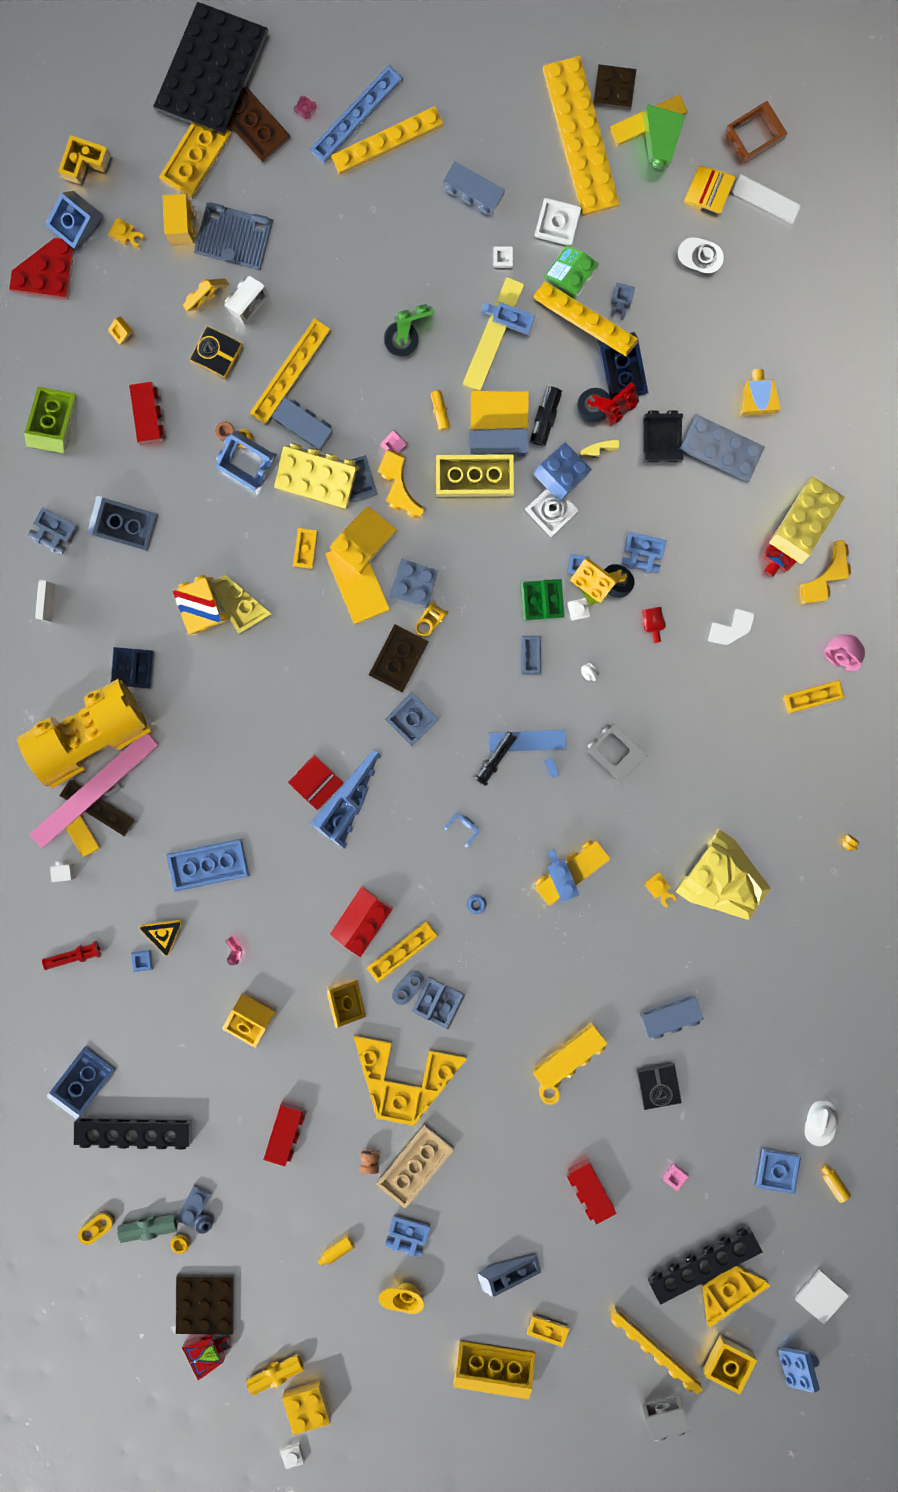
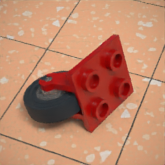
(596, 404)

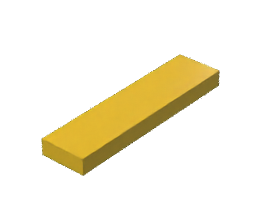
(634, 125)
(402, 951)

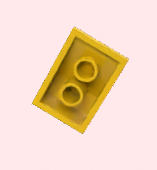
(363, 539)

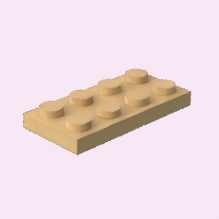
(414, 1166)

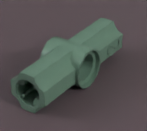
(147, 1228)

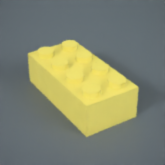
(474, 475)
(807, 520)

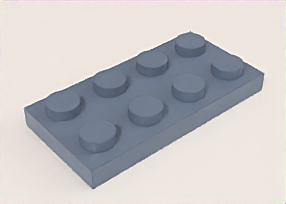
(722, 448)

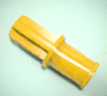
(440, 409)

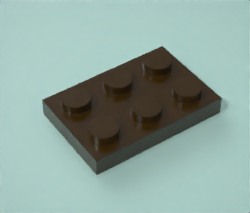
(398, 658)

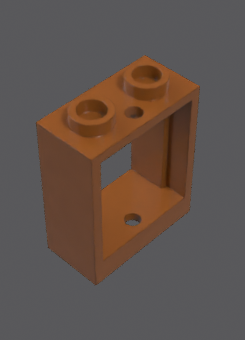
(771, 121)

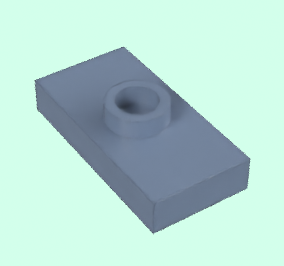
(531, 654)

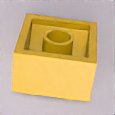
(248, 1020)

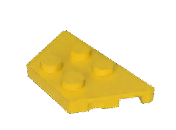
(729, 1292)

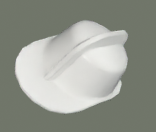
(700, 254)
(821, 1123)

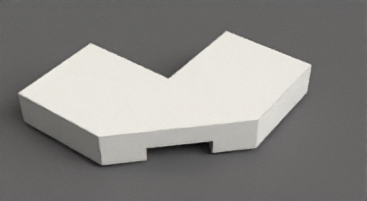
(740, 626)

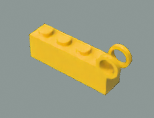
(567, 1059)

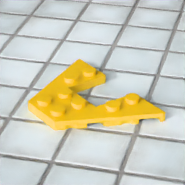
(398, 1100)

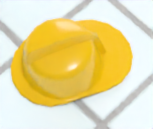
(402, 1298)

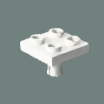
(550, 512)

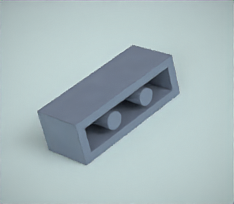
(473, 188)
(303, 423)
(499, 441)
(672, 1017)

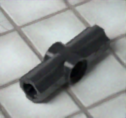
(546, 416)

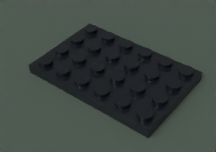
(210, 68)

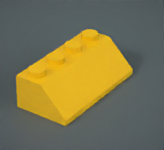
(494, 1370)

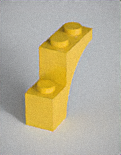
(399, 497)
(837, 570)

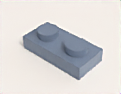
(193, 1206)

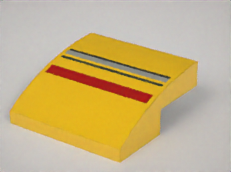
(709, 189)

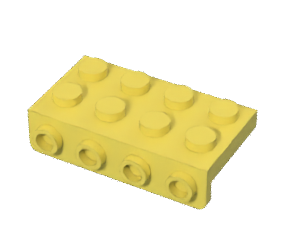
(316, 475)

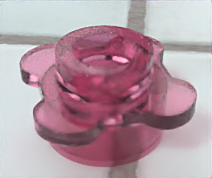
(304, 101)

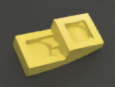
(594, 450)

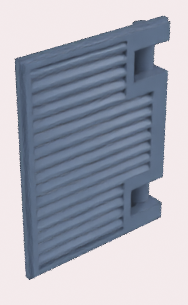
(233, 236)

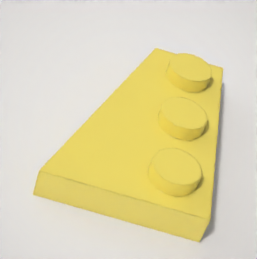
(238, 604)

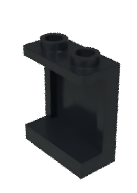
(662, 437)

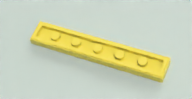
(491, 338)

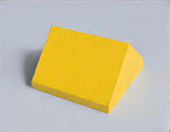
(346, 1003)

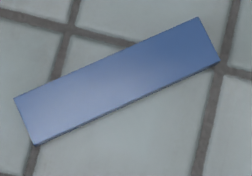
(532, 740)

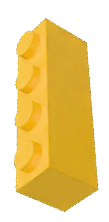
(580, 866)

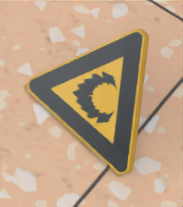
(162, 934)

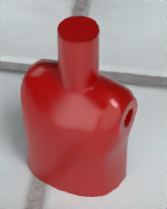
(654, 622)

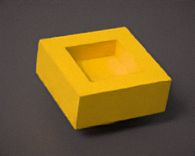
(120, 330)

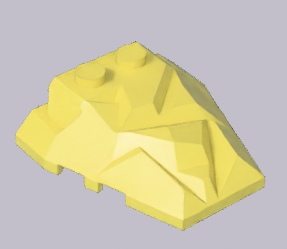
(725, 879)

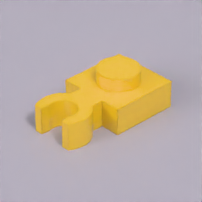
(124, 232)
(658, 887)

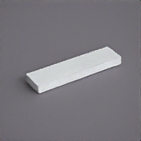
(764, 198)

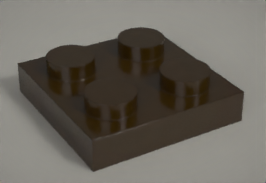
(614, 87)

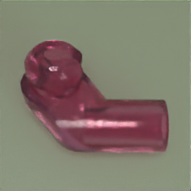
(235, 952)

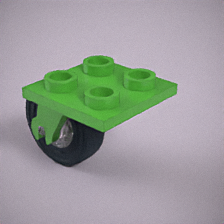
(401, 336)

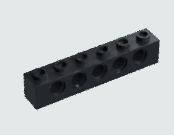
(84, 1139)
(702, 1274)

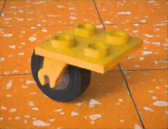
(598, 583)

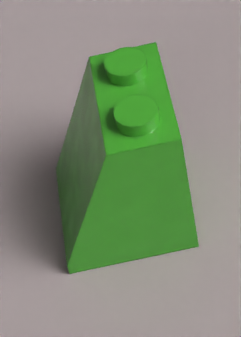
(661, 134)

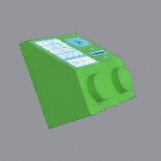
(571, 271)

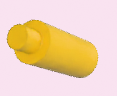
(835, 1184)
(336, 1251)

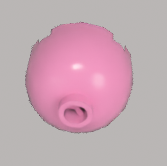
(845, 651)

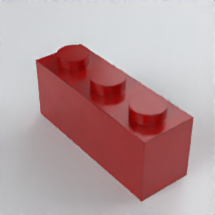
(147, 413)
(284, 1134)
(591, 1192)

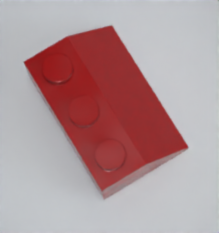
(361, 921)

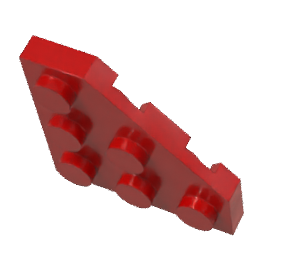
(45, 271)

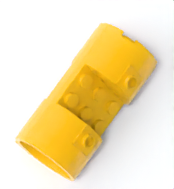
(57, 749)

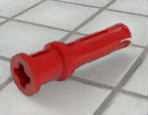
(82, 953)

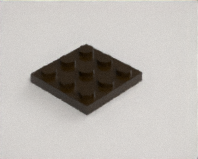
(205, 1304)

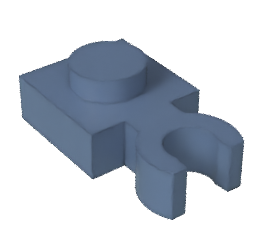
(622, 297)

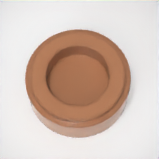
(223, 429)

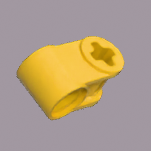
(431, 618)

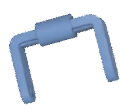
(467, 822)

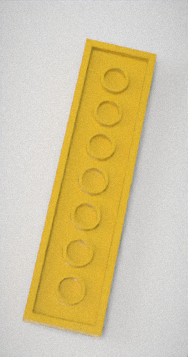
(581, 135)

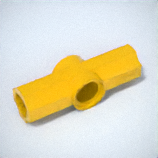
(275, 1374)

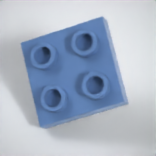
(799, 1369)

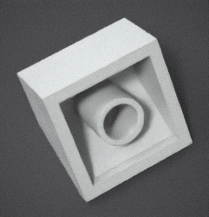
(246, 299)

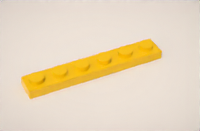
(387, 140)
(585, 318)
(290, 371)
(661, 1356)

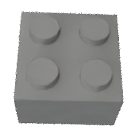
(665, 1418)

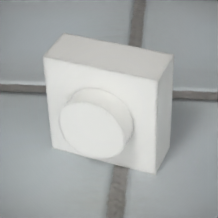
(503, 257)
(578, 609)
(292, 1456)

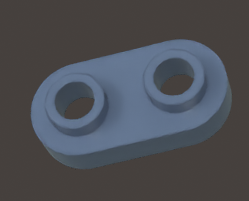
(408, 988)

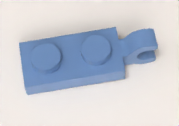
(510, 317)
(561, 877)

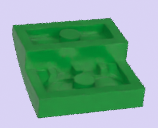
(542, 599)

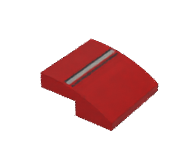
(315, 782)

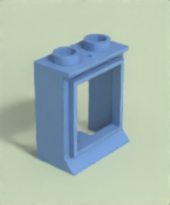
(225, 456)

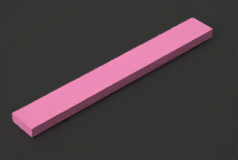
(93, 790)

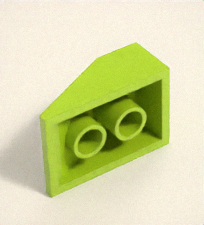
(50, 420)

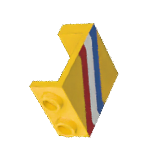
(198, 605)

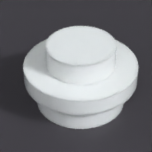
(589, 672)

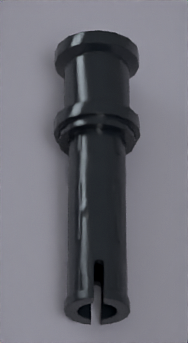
(490, 766)

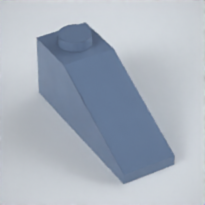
(508, 1274)

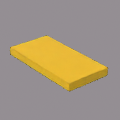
(193, 159)
(360, 591)

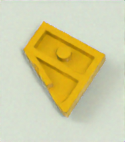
(204, 293)

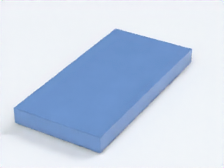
(207, 865)

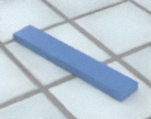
(356, 114)

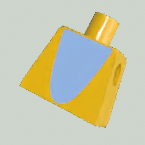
(759, 395)

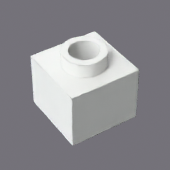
(62, 871)

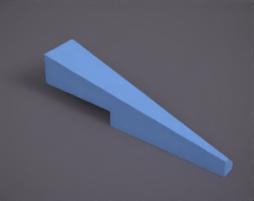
(338, 814)

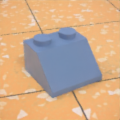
(73, 218)

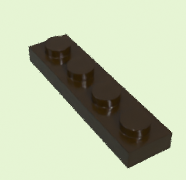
(102, 811)

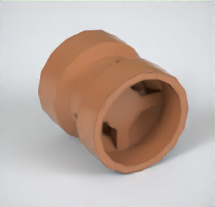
(369, 1162)

